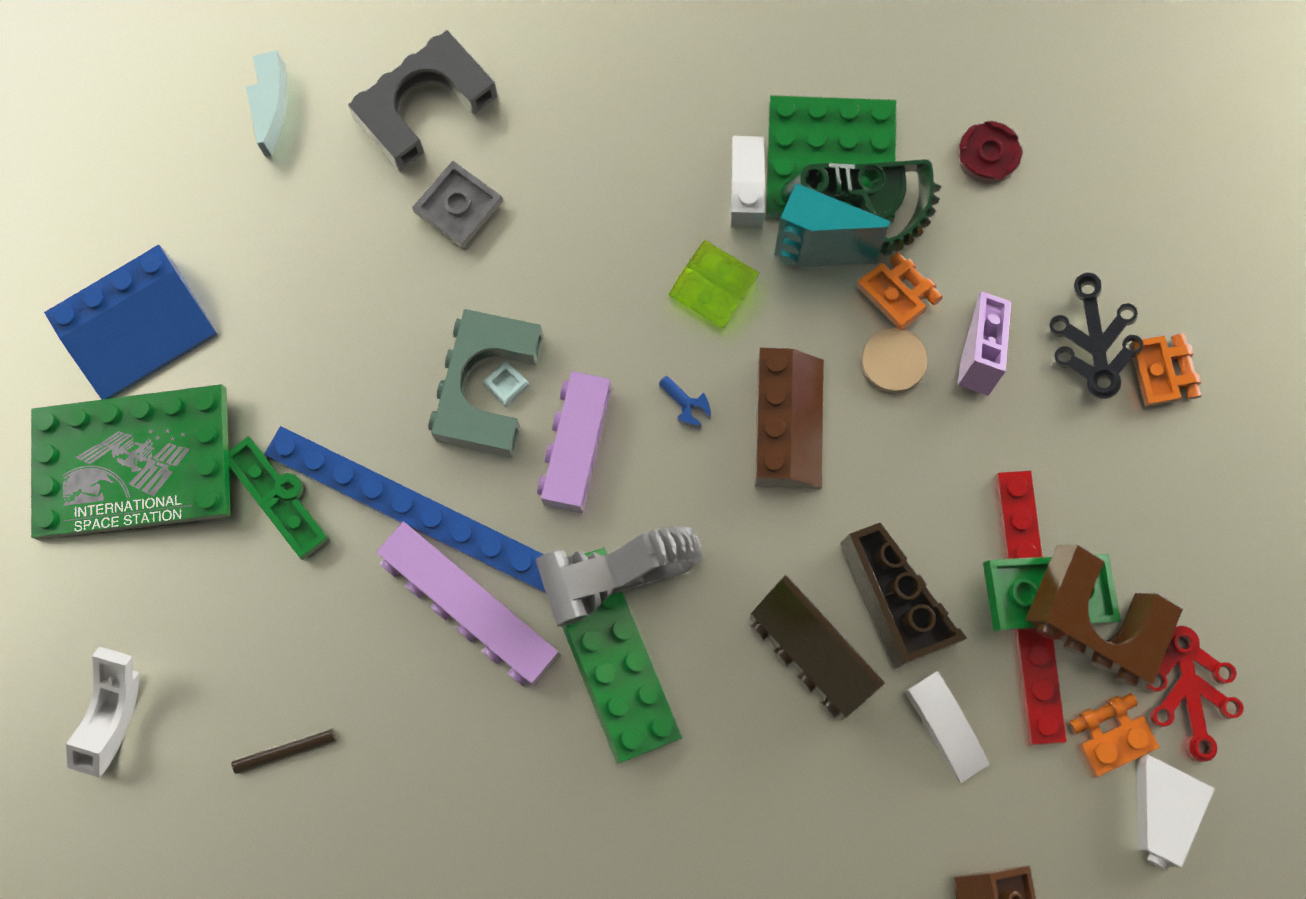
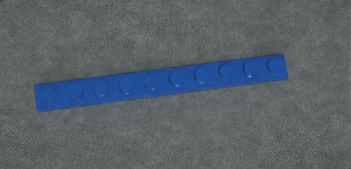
(406, 505)

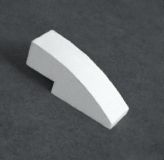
(947, 726)

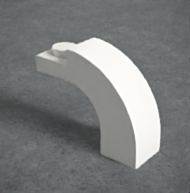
(108, 713)

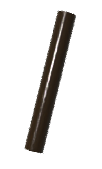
(283, 751)

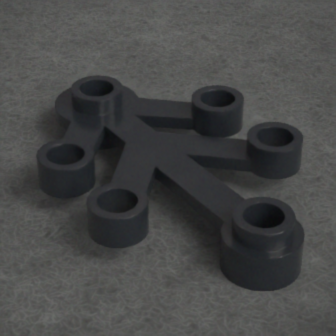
(1097, 342)

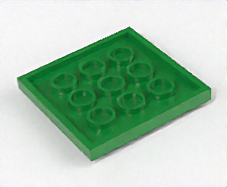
(825, 131)

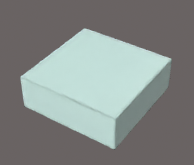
(506, 383)

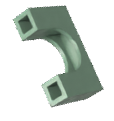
(478, 339)

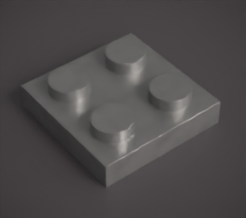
(457, 204)

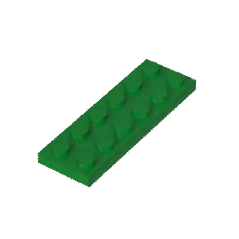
(621, 679)

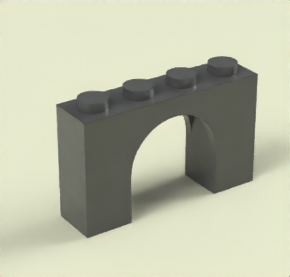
(439, 62)

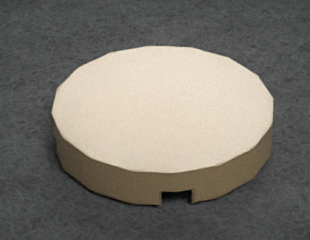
(894, 360)

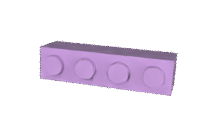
(575, 442)

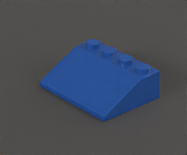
(131, 323)

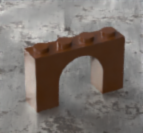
(1063, 614)

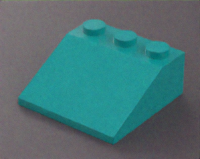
(827, 231)

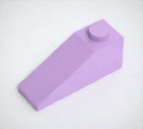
(986, 345)

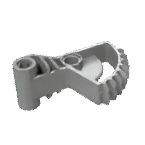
(581, 584)

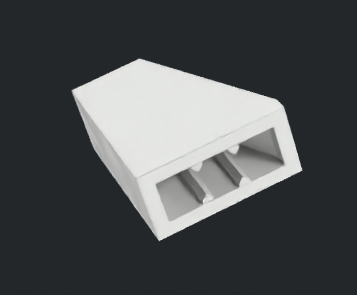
(1167, 811)

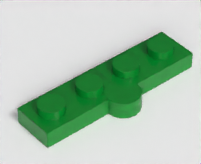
(277, 497)

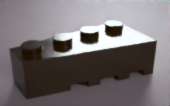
(897, 598)

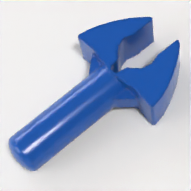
(686, 402)

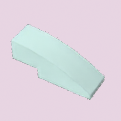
(268, 100)

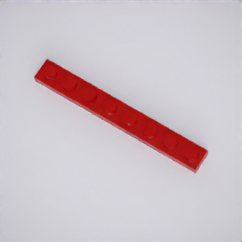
(1034, 651)

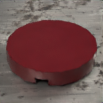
(989, 152)

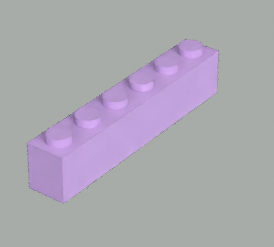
(467, 603)

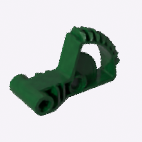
(884, 196)

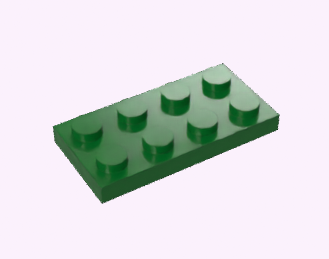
(1015, 582)

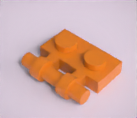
(893, 297)
(1156, 371)
(1119, 745)

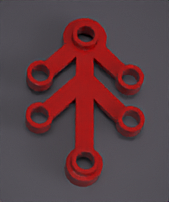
(1192, 687)

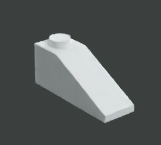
(747, 182)

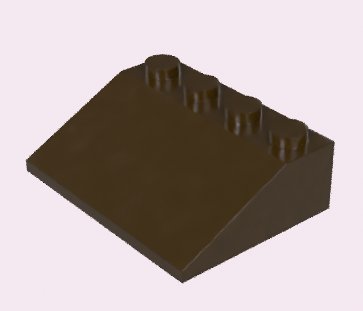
(814, 649)

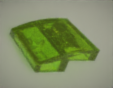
(714, 283)

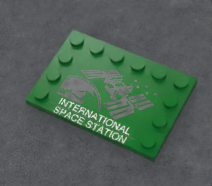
(129, 462)

